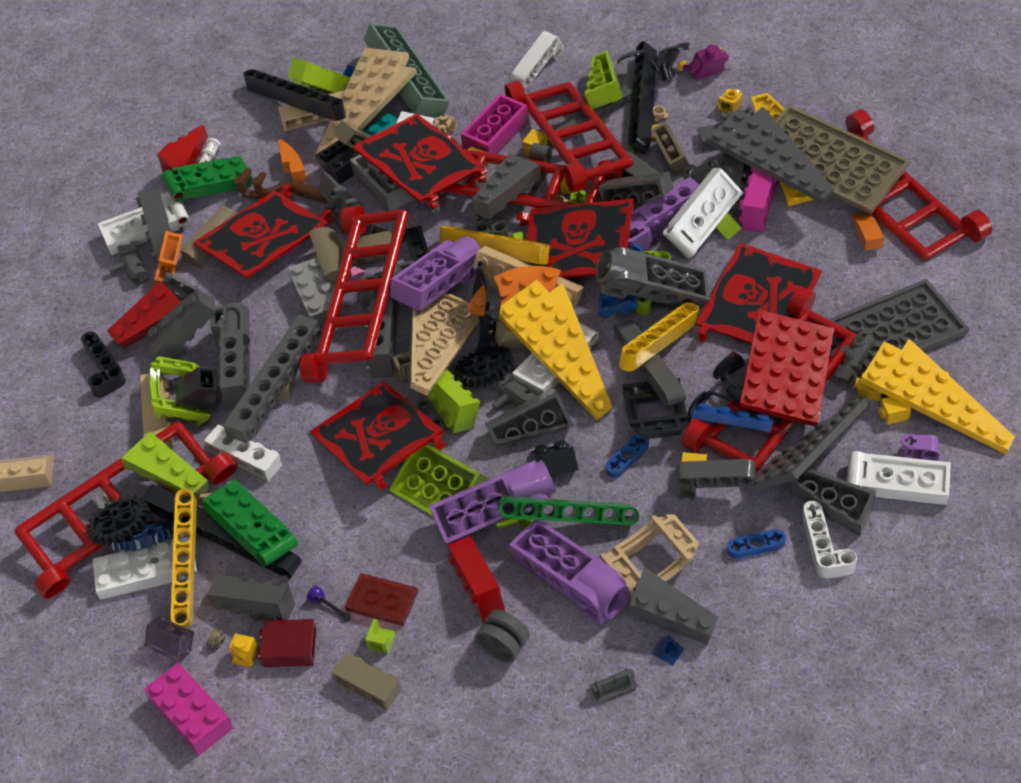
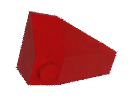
(183, 151)

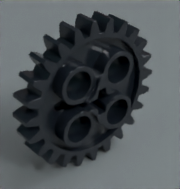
(484, 366)
(118, 520)

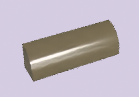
(328, 251)
(192, 253)

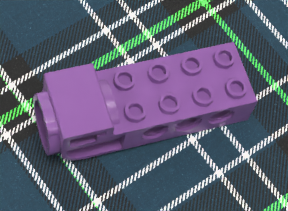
(653, 218)
(435, 273)
(478, 504)
(571, 570)

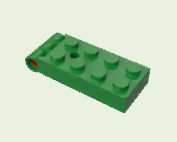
(204, 178)
(250, 523)

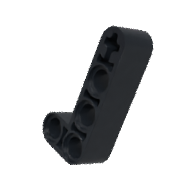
(110, 373)

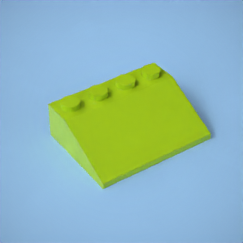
(433, 476)

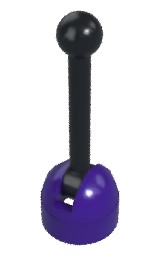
(316, 595)

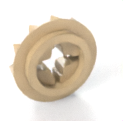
(450, 124)

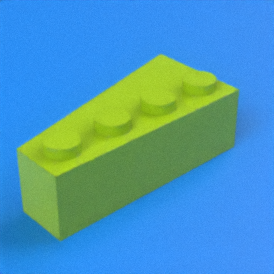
(317, 77)
(603, 82)
(454, 403)
(162, 465)

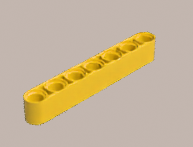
(520, 249)
(658, 337)
(179, 550)

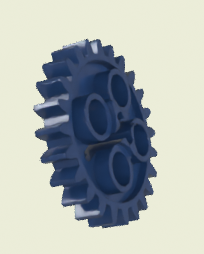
(151, 534)

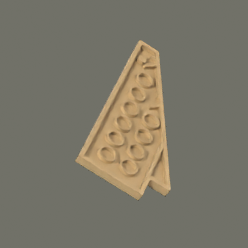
(372, 85)
(437, 338)

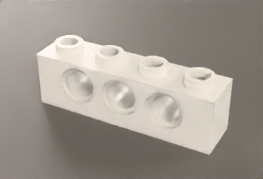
(248, 456)

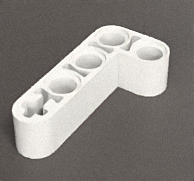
(543, 49)
(818, 538)

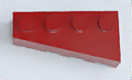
(144, 315)
(475, 577)

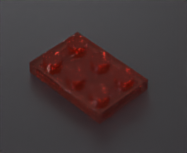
(381, 599)

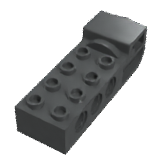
(651, 277)
(233, 341)
(381, 363)

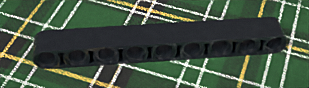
(295, 95)
(642, 99)
(163, 504)

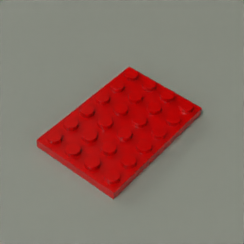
(787, 368)

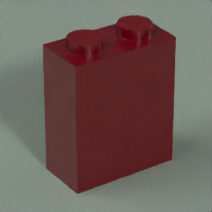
(287, 643)

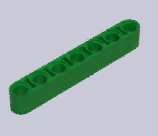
(577, 514)

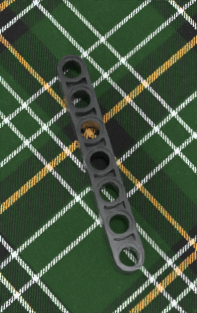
(655, 369)

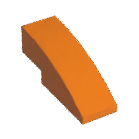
(292, 162)
(867, 231)
(168, 255)

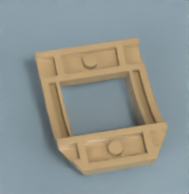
(675, 534)

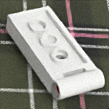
(702, 212)
(129, 226)
(536, 376)
(901, 477)
(136, 570)

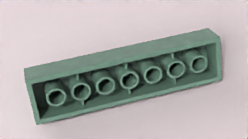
(422, 91)

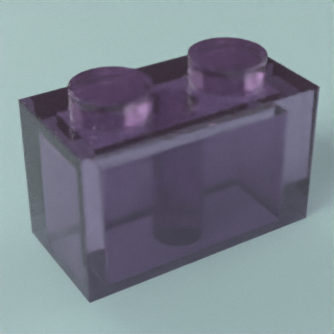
(169, 638)

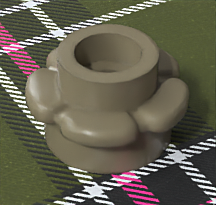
(215, 639)

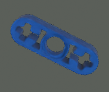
(624, 463)
(761, 537)

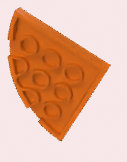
(513, 282)

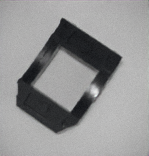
(492, 306)
(657, 426)

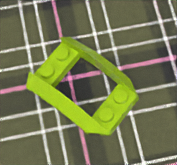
(168, 407)

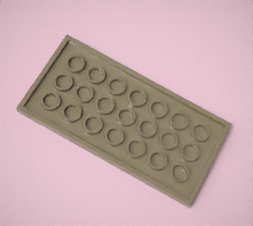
(853, 166)

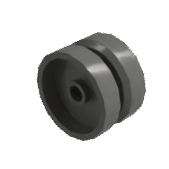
(502, 636)

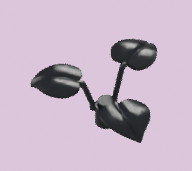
(665, 68)
(722, 371)

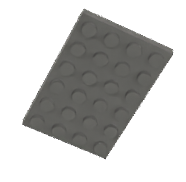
(909, 313)

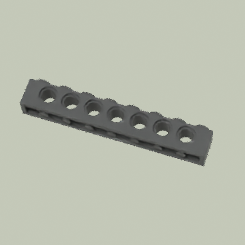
(272, 379)

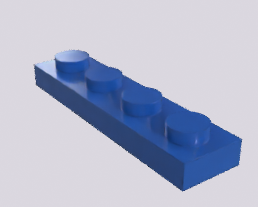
(726, 416)

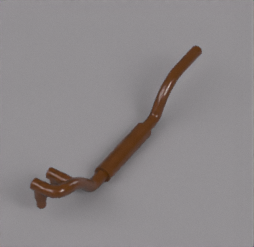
(299, 189)

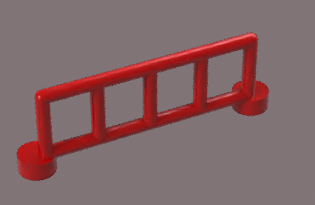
(574, 174)
(470, 188)
(354, 222)
(974, 225)
(700, 433)
(54, 576)

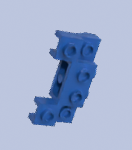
(611, 305)

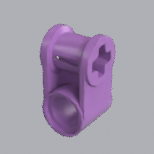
(921, 447)

